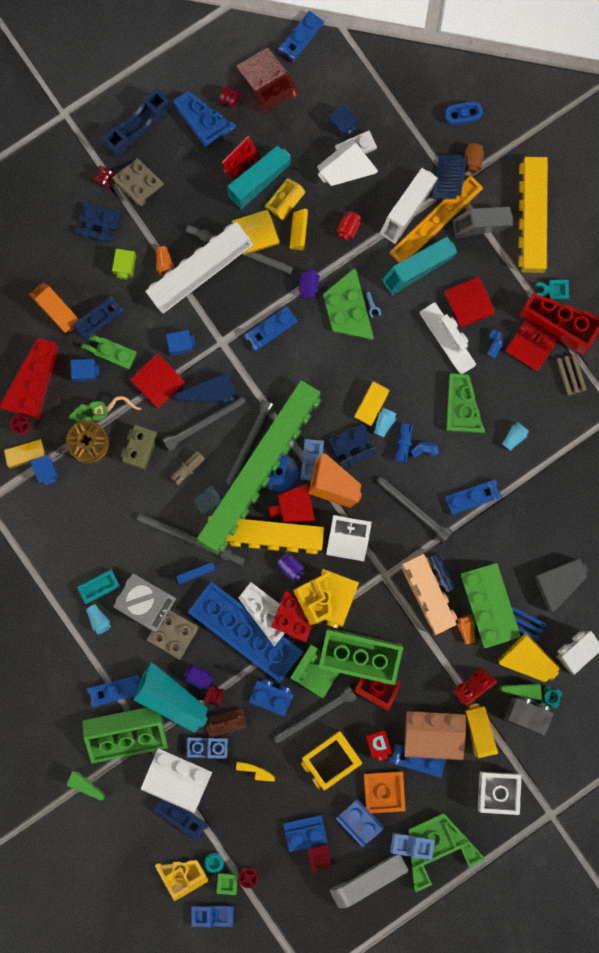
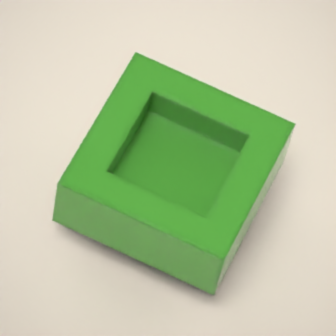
(227, 883)

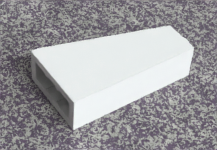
(408, 205)

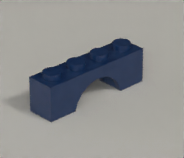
(150, 111)

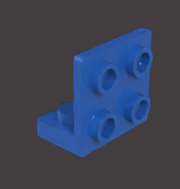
(271, 697)

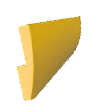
(315, 598)
(182, 877)

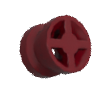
(229, 96)
(103, 177)
(18, 422)
(214, 696)
(247, 880)

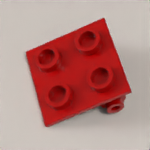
(240, 159)
(531, 345)
(291, 618)
(474, 686)

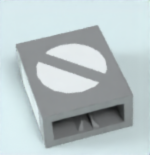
(144, 602)

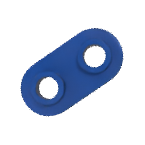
(462, 111)

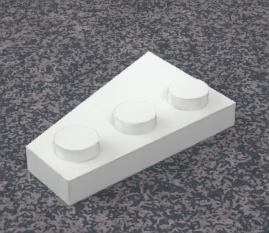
(262, 610)

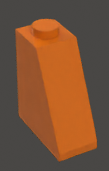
(54, 307)
(334, 483)

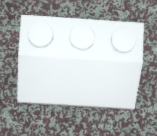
(176, 780)

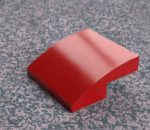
(469, 302)
(157, 380)

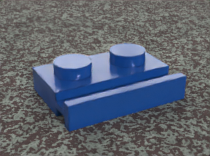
(360, 822)
(305, 833)

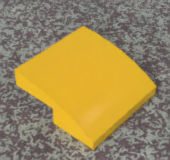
(259, 230)

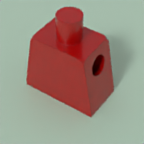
(294, 506)

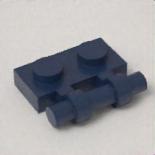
(100, 217)
(351, 440)
(444, 577)

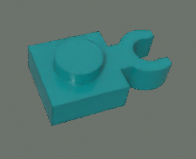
(556, 289)

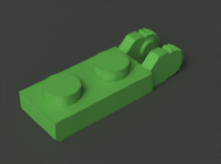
(111, 352)

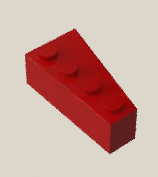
(562, 322)
(32, 381)

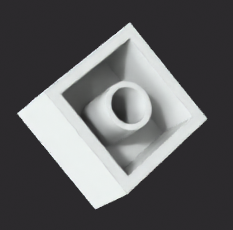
(499, 793)

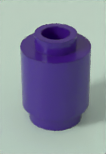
(309, 284)
(291, 567)
(198, 677)

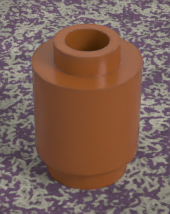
(474, 157)

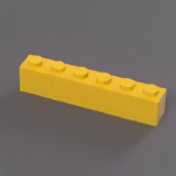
(533, 215)
(277, 535)

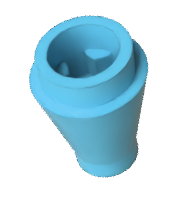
(384, 421)
(515, 436)
(98, 620)

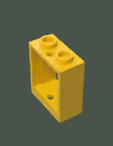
(307, 765)

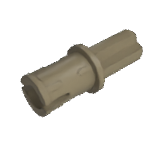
(187, 467)

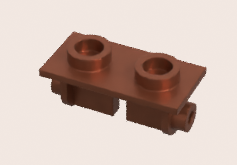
(226, 723)

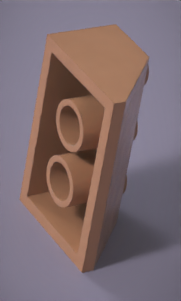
(435, 735)

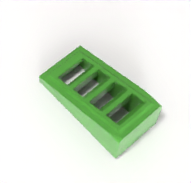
(526, 690)
(81, 784)

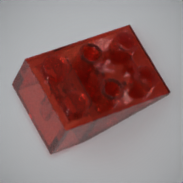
(267, 80)

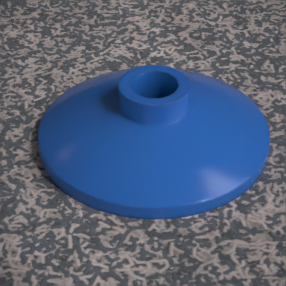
(289, 477)

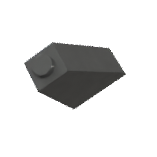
(482, 221)
(561, 582)

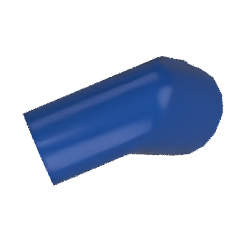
(497, 343)
(426, 447)

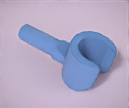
(372, 305)

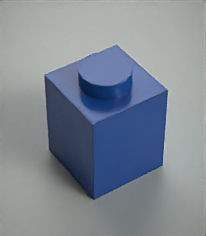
(180, 342)
(84, 370)
(45, 470)

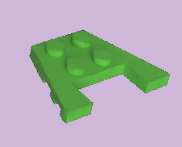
(447, 840)

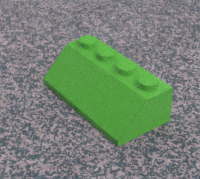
(490, 605)
(361, 656)
(124, 734)

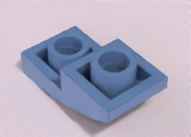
(206, 747)

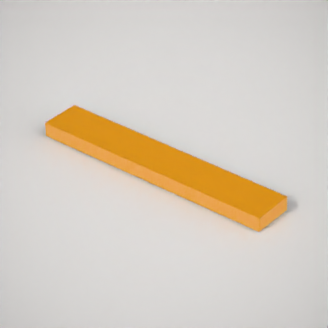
(435, 221)

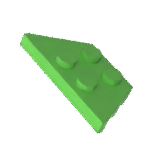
(347, 308)

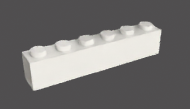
(199, 267)

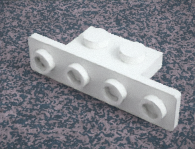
(448, 337)

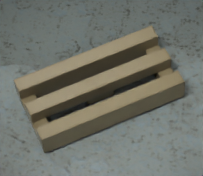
(578, 372)

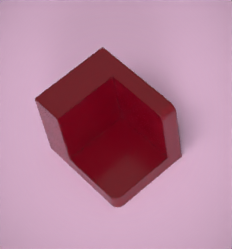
(319, 857)

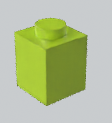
(124, 264)

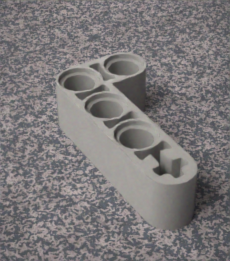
(371, 880)

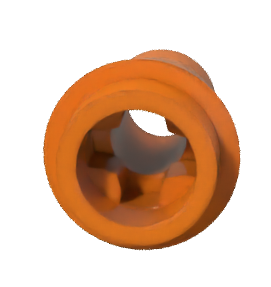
(163, 261)
(467, 628)

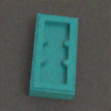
(98, 586)

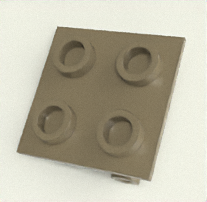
(137, 181)
(174, 634)

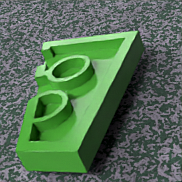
(462, 407)

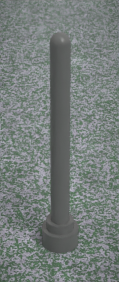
(265, 409)
(172, 441)
(442, 532)
(346, 695)

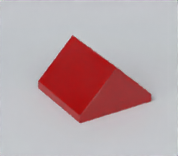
(377, 692)

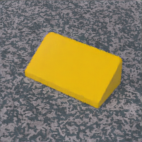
(285, 198)
(298, 229)
(24, 453)

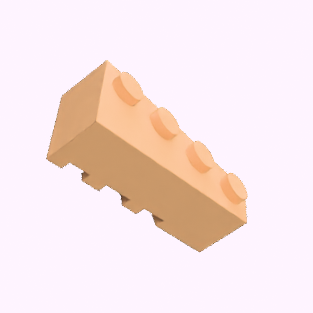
(428, 594)

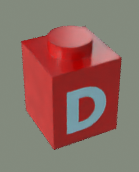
(378, 745)

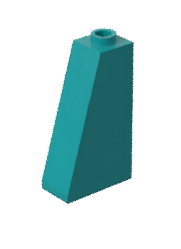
(258, 177)
(419, 265)
(169, 699)

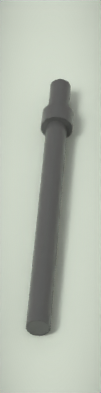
(205, 235)
(225, 555)

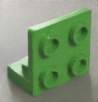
(311, 676)

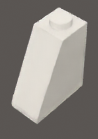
(346, 165)

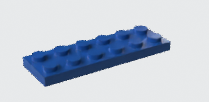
(239, 629)

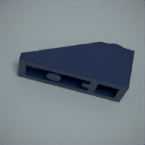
(212, 391)

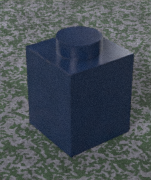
(343, 121)

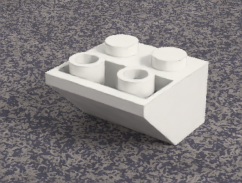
(348, 538)
(579, 652)

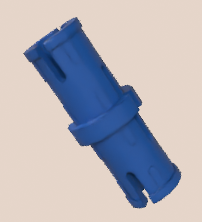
(403, 443)

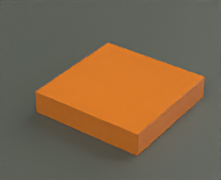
(384, 792)

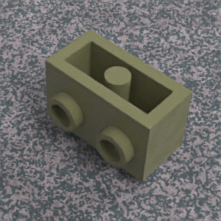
(139, 447)

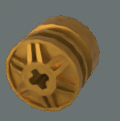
(97, 447)

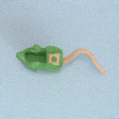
(96, 410)

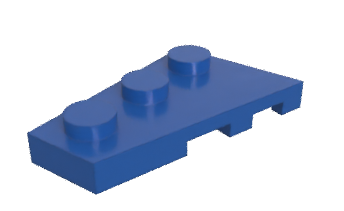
(204, 122)

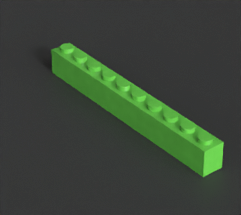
(258, 468)

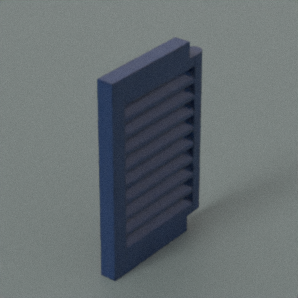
(450, 176)

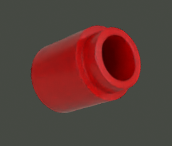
(348, 226)

